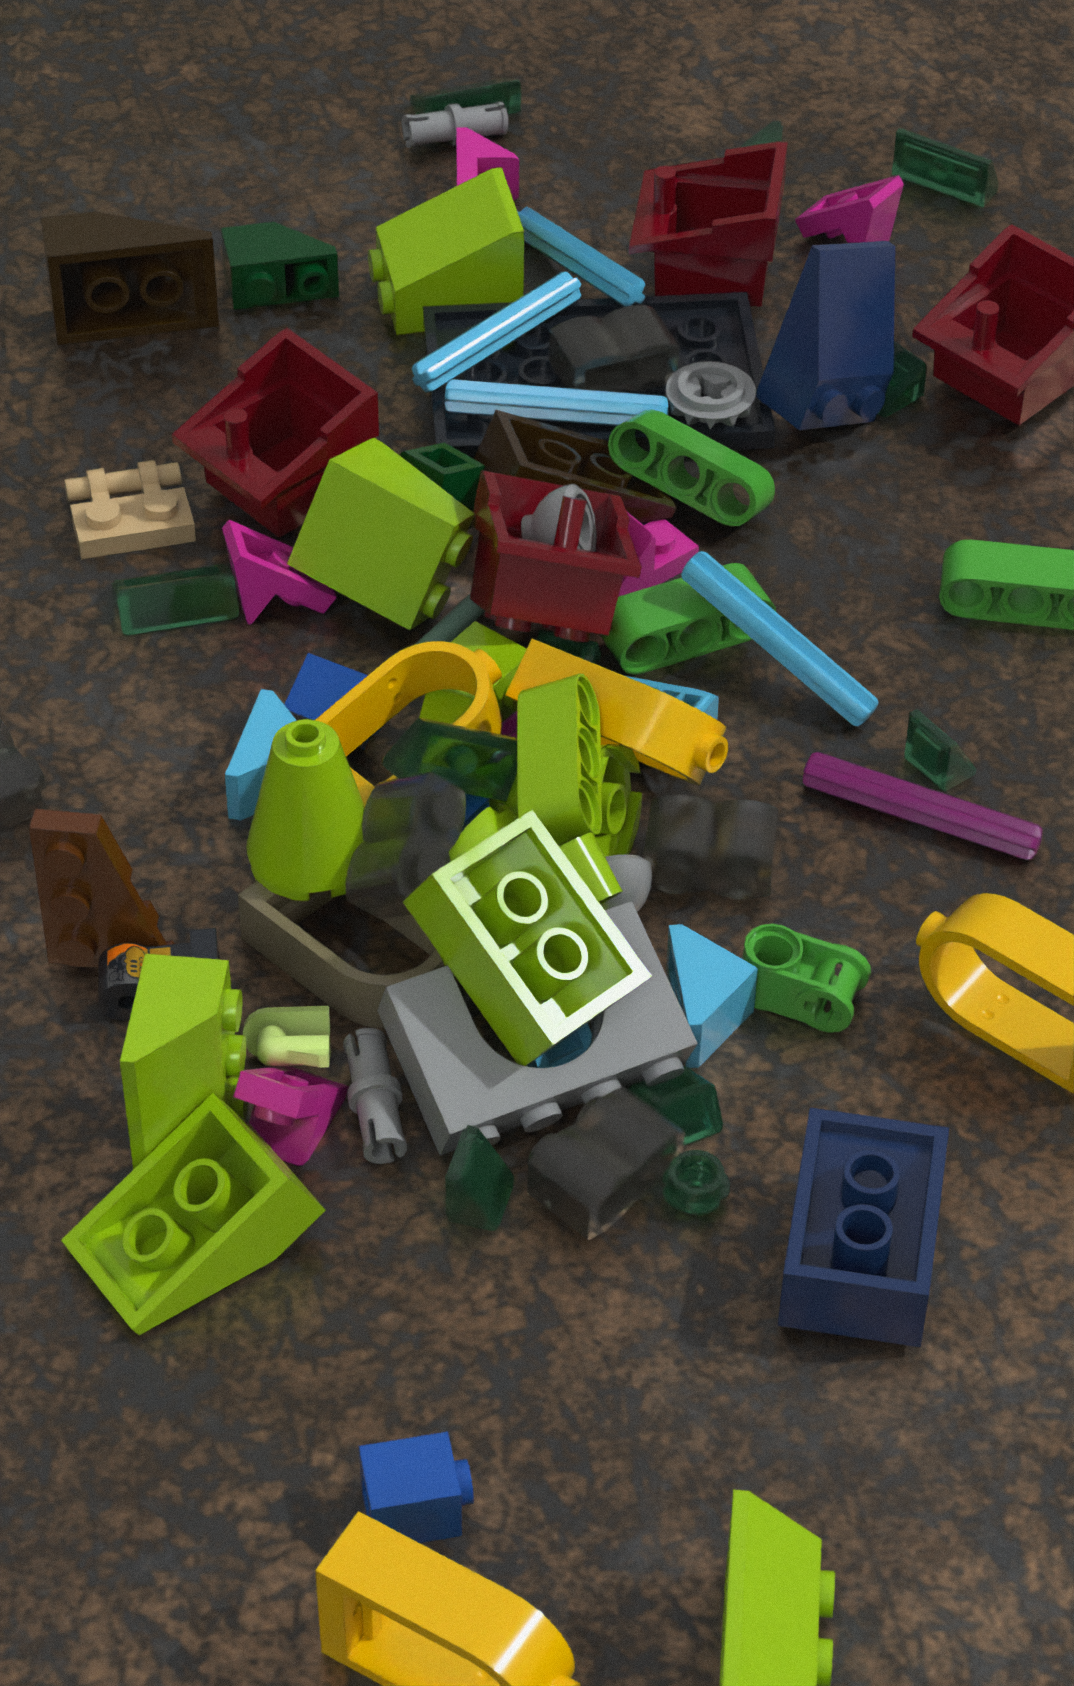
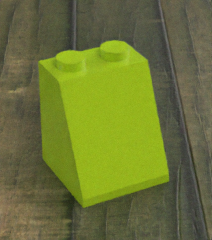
(450, 252)
(383, 534)

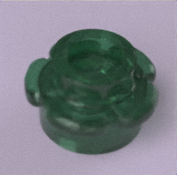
(699, 1170)

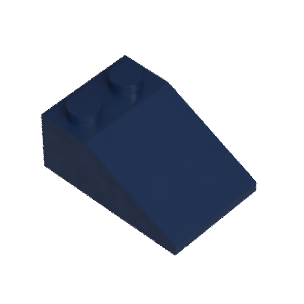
(835, 339)
(864, 1227)

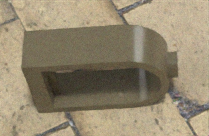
(271, 928)

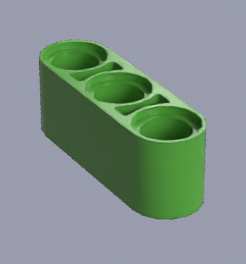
(666, 471)
(1009, 583)
(673, 624)

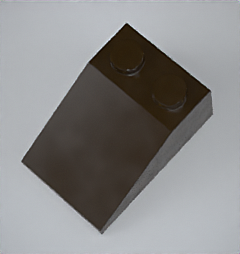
(127, 277)
(566, 457)

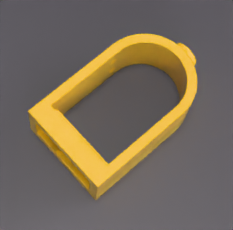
(406, 677)
(632, 714)
(988, 1004)
(428, 1620)

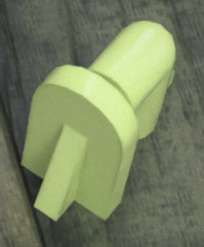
(289, 1036)

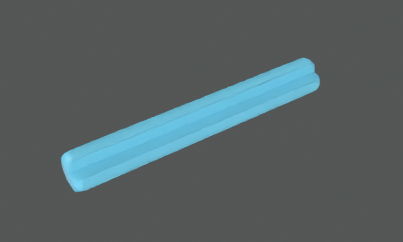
(581, 259)
(496, 332)
(548, 402)
(779, 638)

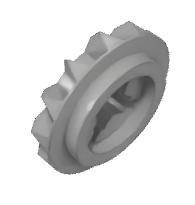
(717, 381)

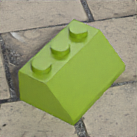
(526, 938)
(180, 1046)
(774, 1600)

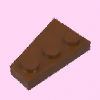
(86, 889)

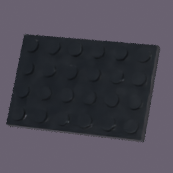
(704, 326)

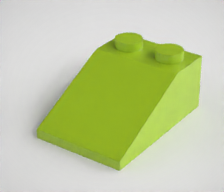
(192, 1218)

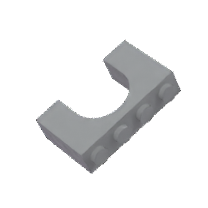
(468, 1083)

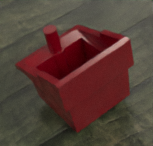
(712, 221)
(1007, 327)
(278, 428)
(542, 581)

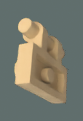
(131, 521)

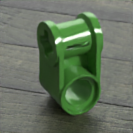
(800, 977)

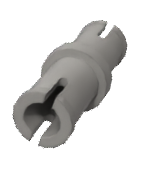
(441, 125)
(374, 1096)

